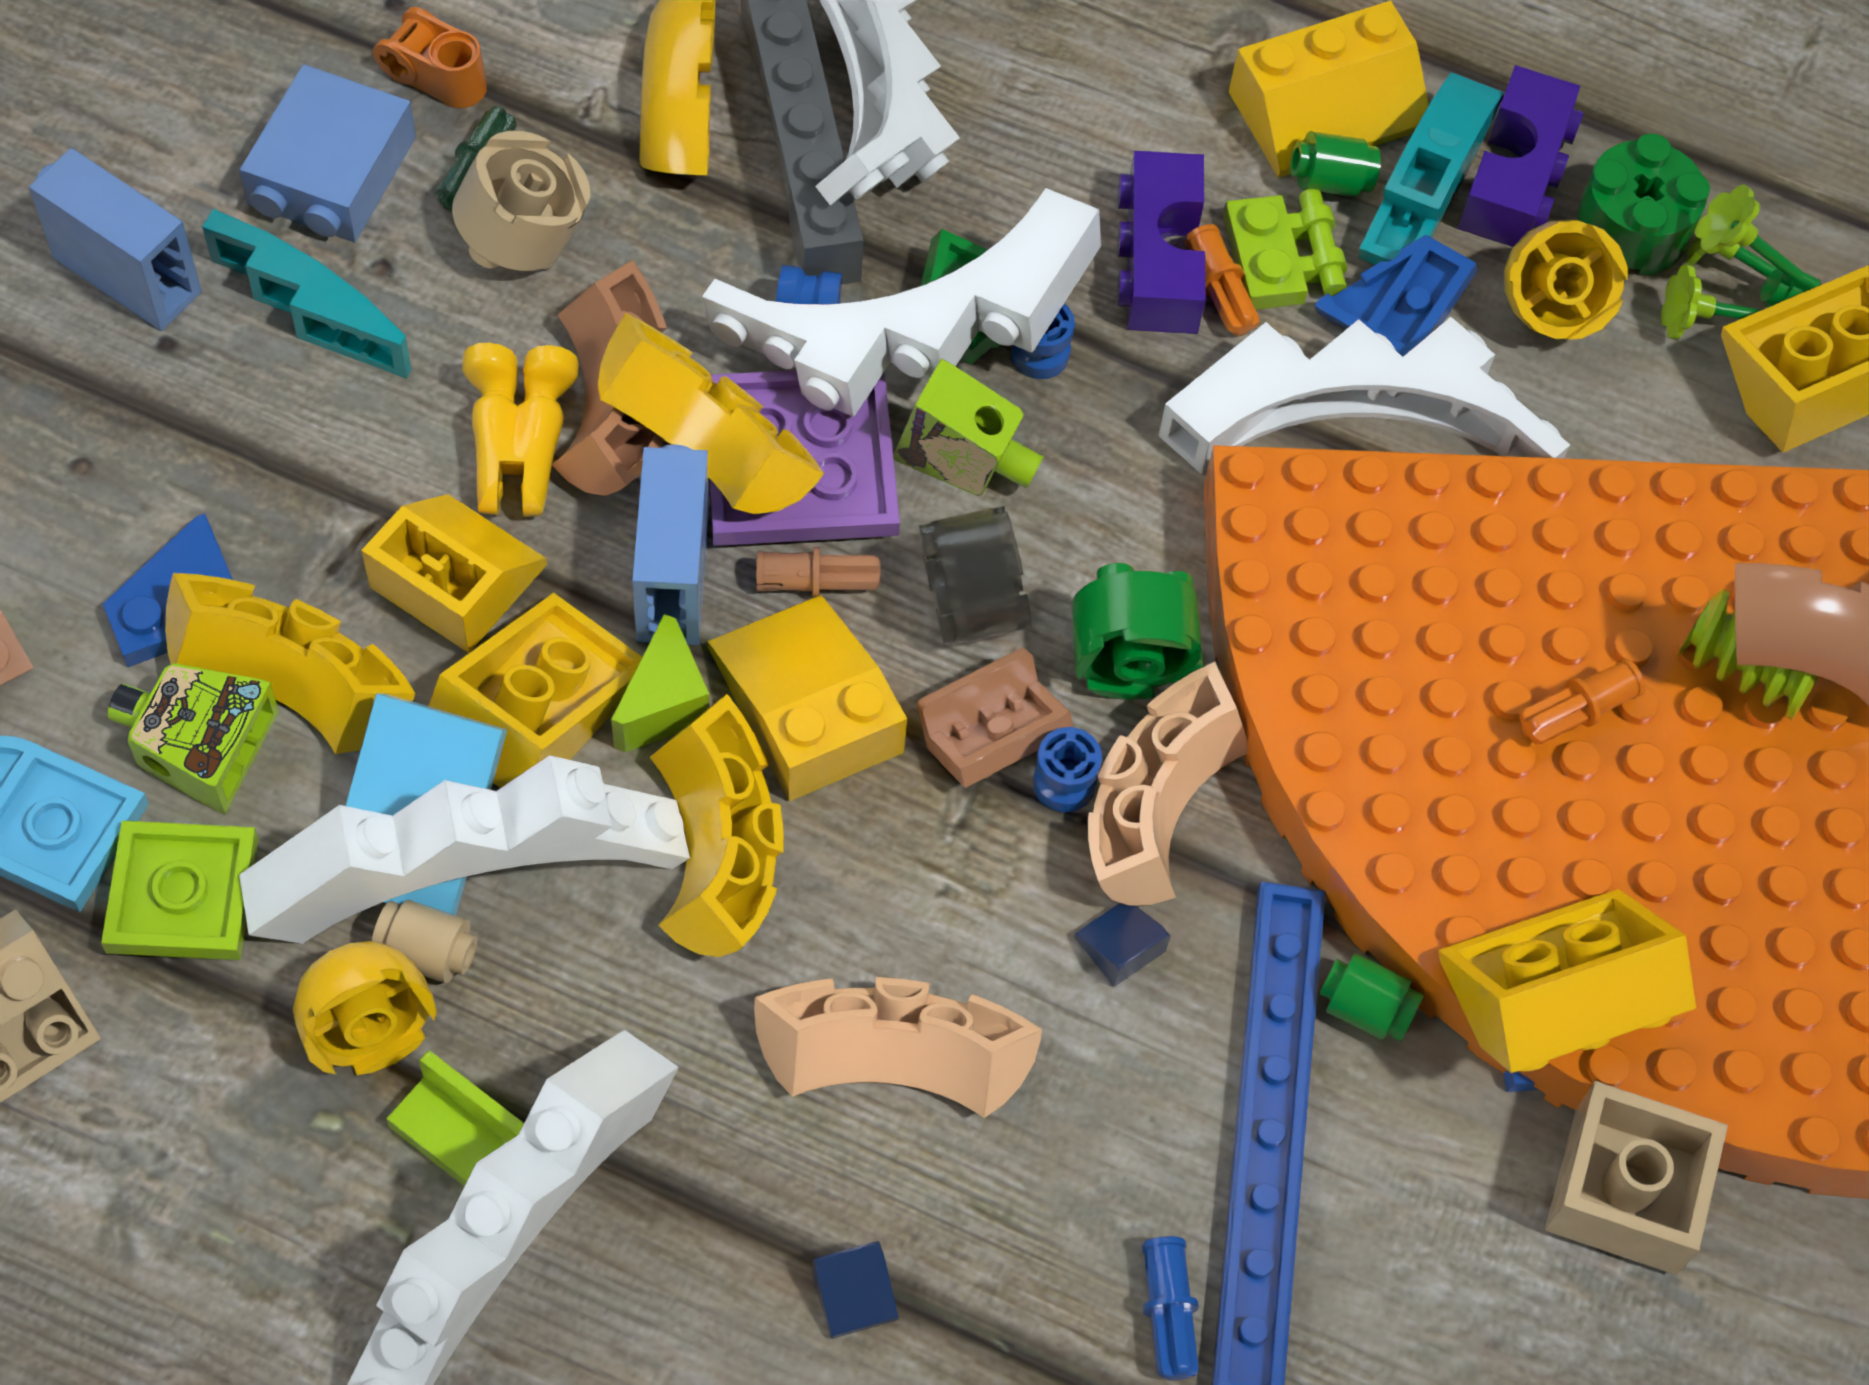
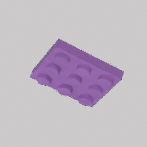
(854, 453)

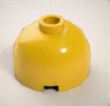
(1565, 279)
(362, 1008)

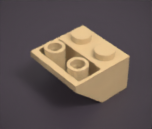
(38, 1011)

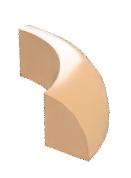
(1151, 778)
(895, 1037)

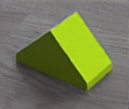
(662, 693)

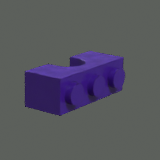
(1531, 123)
(1161, 281)

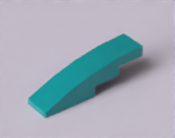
(321, 302)

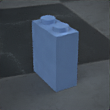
(328, 153)
(116, 238)
(671, 540)

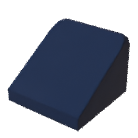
(1123, 941)
(854, 1289)

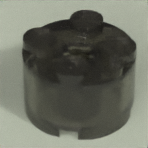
(975, 575)

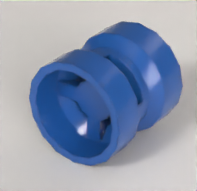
(799, 288)
(1052, 351)
(1063, 784)

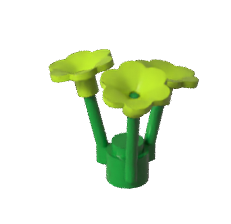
(1726, 232)

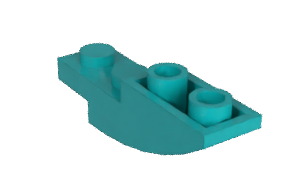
(1431, 167)

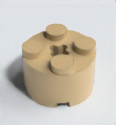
(520, 202)

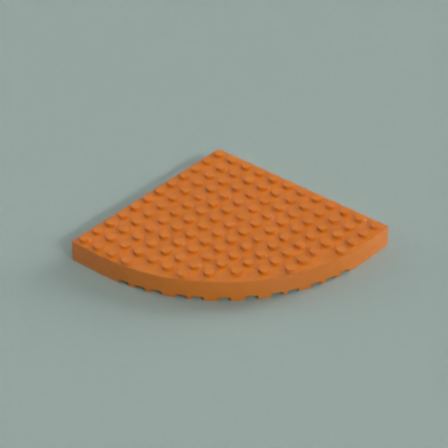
(1380, 657)

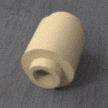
(429, 937)

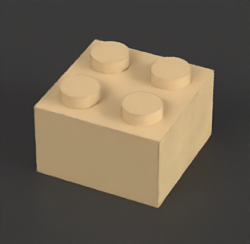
(1637, 1178)

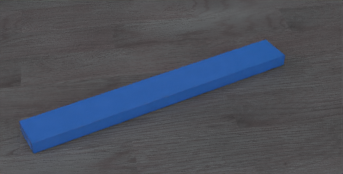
(1269, 1138)

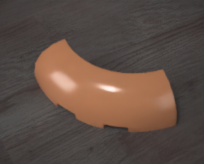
(609, 442)
(1802, 624)

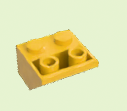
(449, 568)

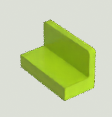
(452, 1119)

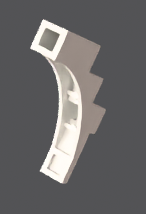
(893, 120)
(847, 346)
(1359, 374)
(450, 833)
(505, 1205)

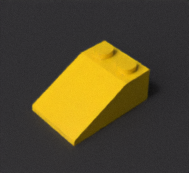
(544, 680)
(811, 696)

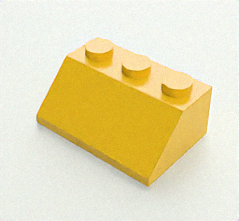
(1334, 78)
(1805, 361)
(1570, 979)

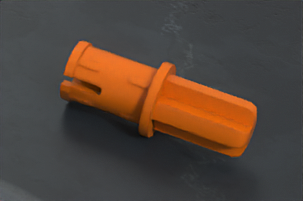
(1223, 280)
(1582, 701)

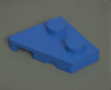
(1404, 295)
(139, 605)

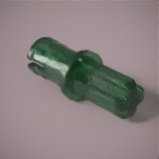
(493, 122)

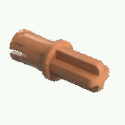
(814, 571)

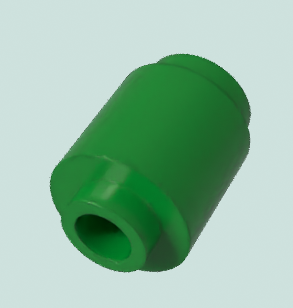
(1335, 164)
(1371, 997)

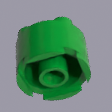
(1645, 201)
(1135, 631)

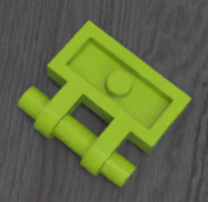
(1265, 247)

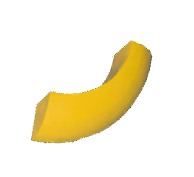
(672, 99)
(676, 399)
(295, 648)
(728, 831)

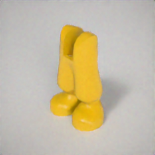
(513, 436)

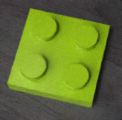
(179, 890)

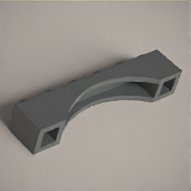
(805, 134)

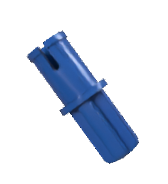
(1170, 1307)

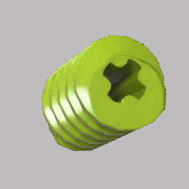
(1716, 637)

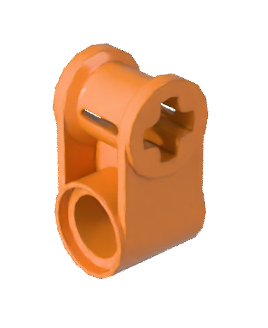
(434, 59)

